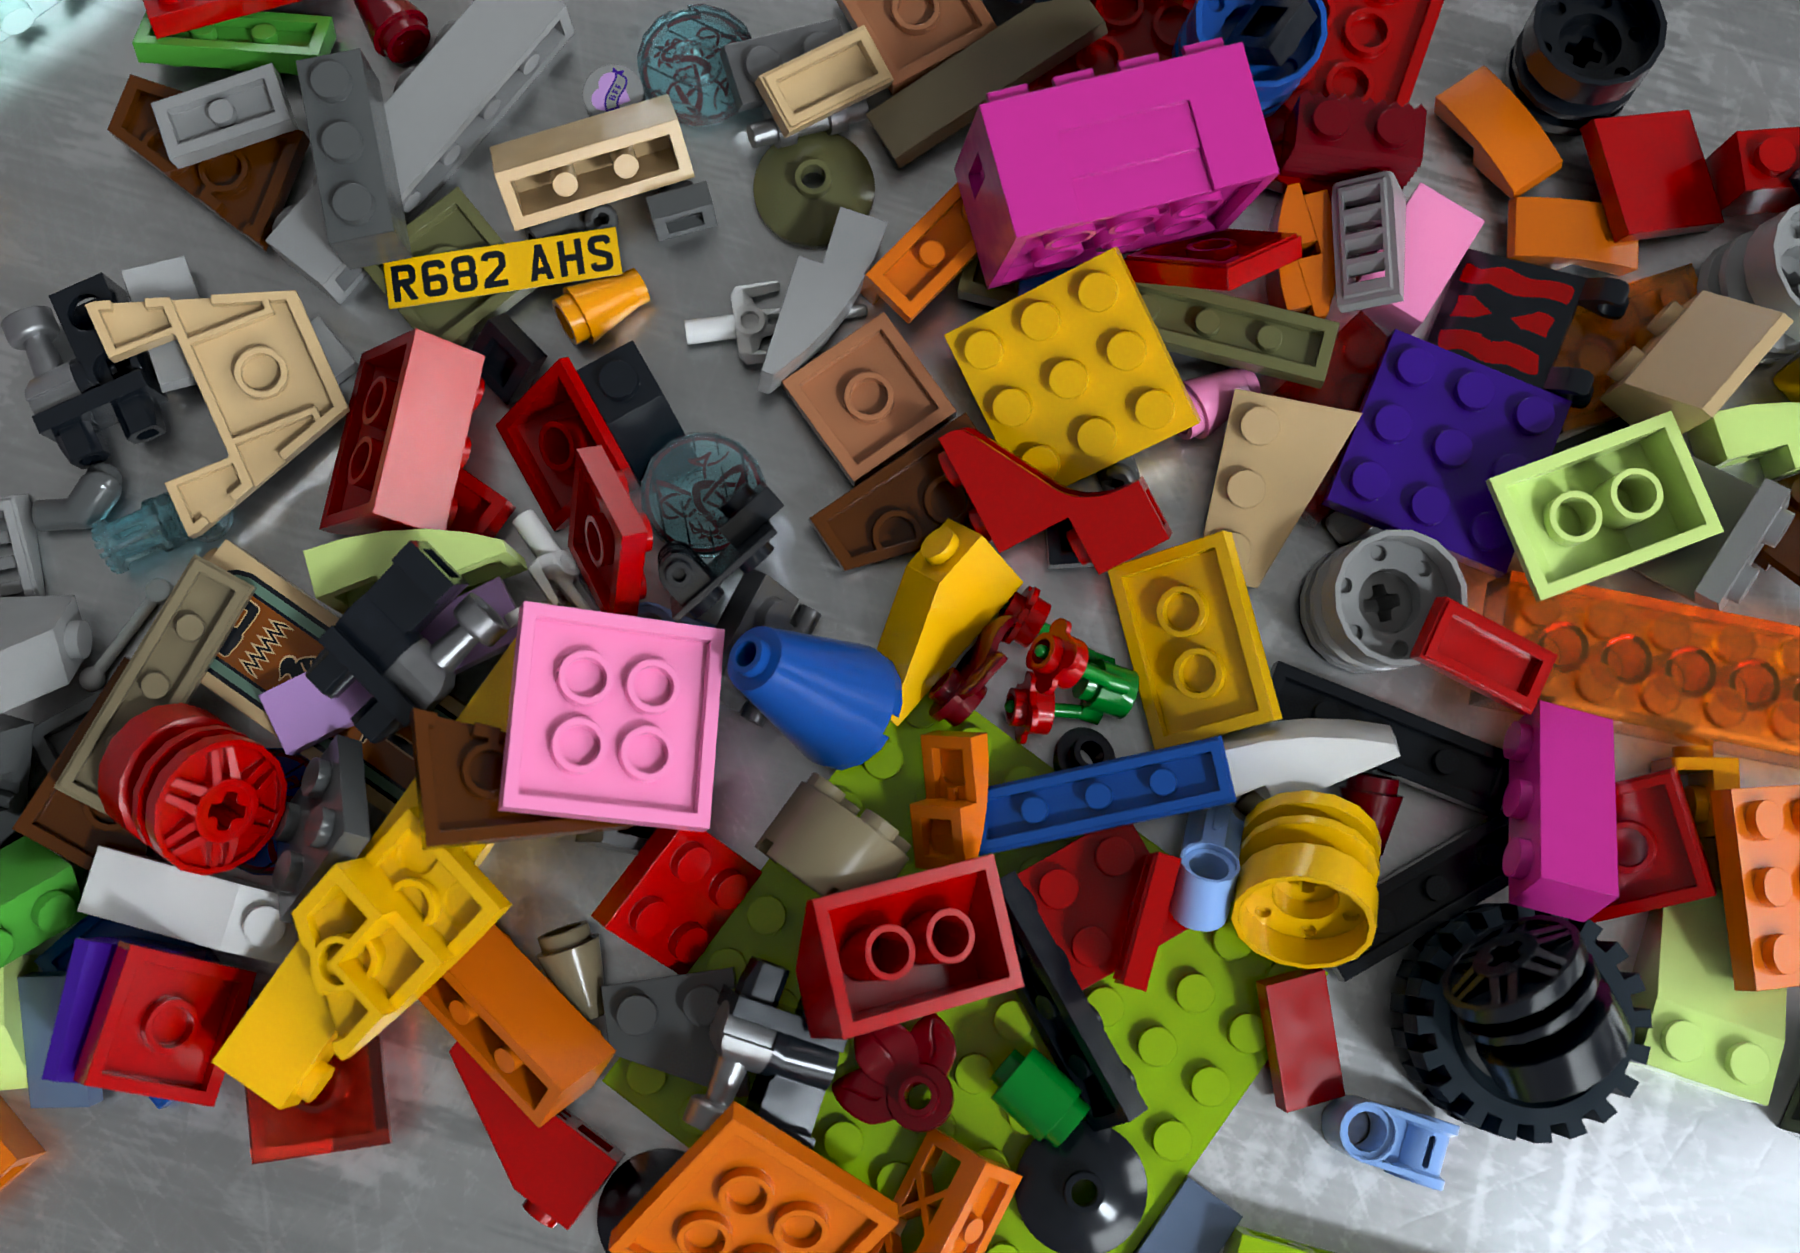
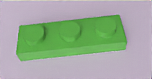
(241, 42)

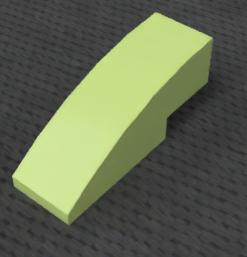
(1752, 433)
(352, 565)

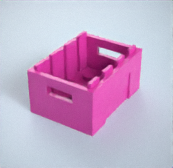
(1113, 161)

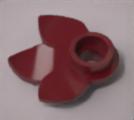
(964, 687)
(891, 1066)

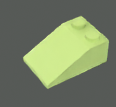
(1604, 506)
(1699, 1022)

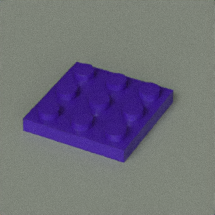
(1432, 441)

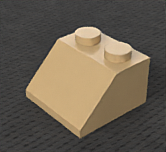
(1693, 359)

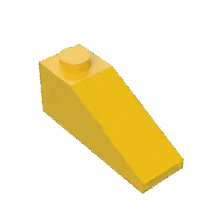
(942, 606)

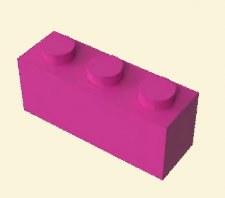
(1561, 812)

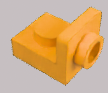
(1703, 775)

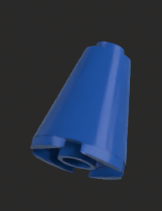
(818, 692)

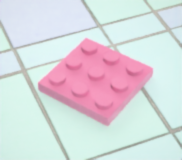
(612, 718)

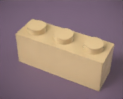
(591, 162)

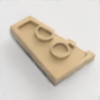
(1270, 470)

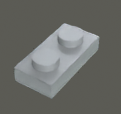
(224, 116)

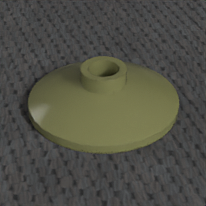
(809, 214)

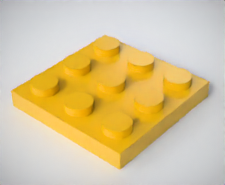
(1074, 372)

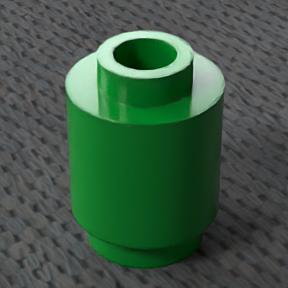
(1038, 1096)

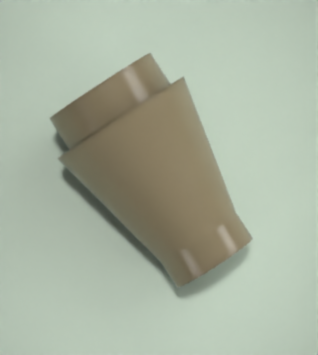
(575, 966)

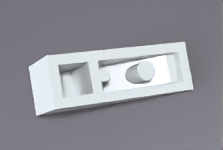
(187, 906)

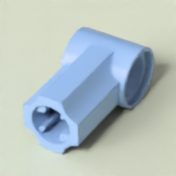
(1207, 869)

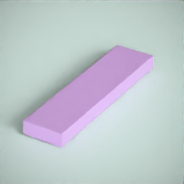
(308, 717)

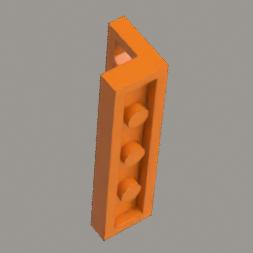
(923, 259)
(957, 1217)

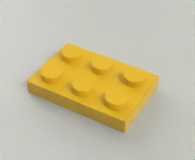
(1194, 641)

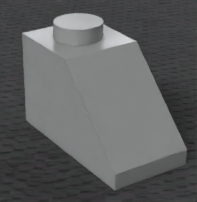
(39, 646)

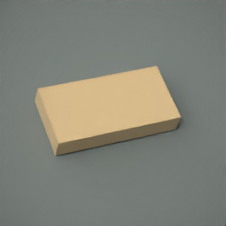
(824, 81)

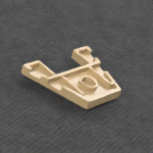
(257, 376)

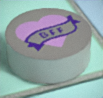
(611, 88)

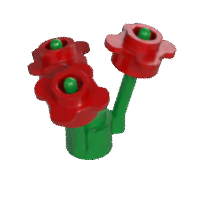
(1061, 663)

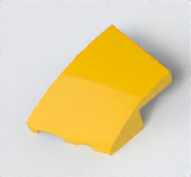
(391, 928)

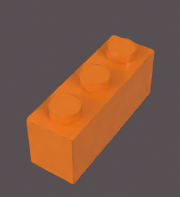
(518, 1027)

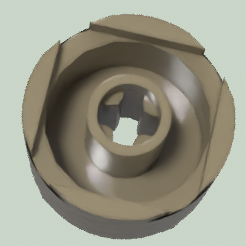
(828, 844)

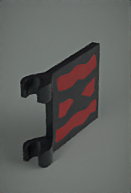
(1519, 316)

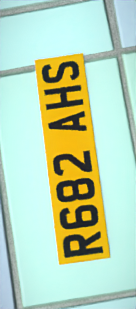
(502, 268)

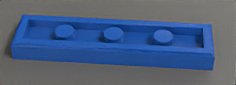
(1107, 795)

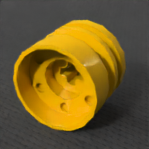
(1308, 880)

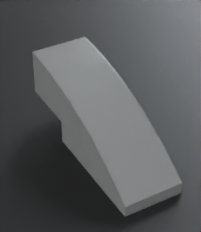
(821, 296)

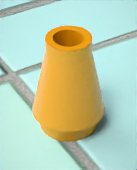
(599, 305)

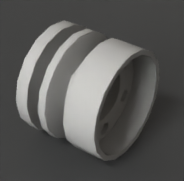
(1763, 271)
(1396, 570)

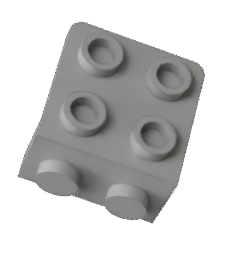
(1721, 565)

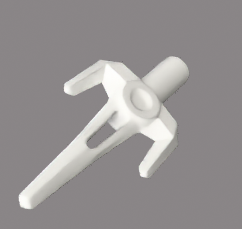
(746, 323)
(552, 566)

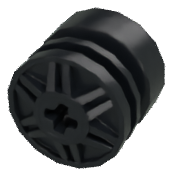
(1583, 59)
(1537, 1009)

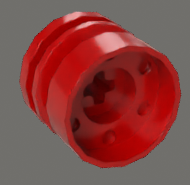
(192, 788)

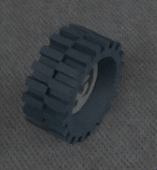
(1447, 1056)

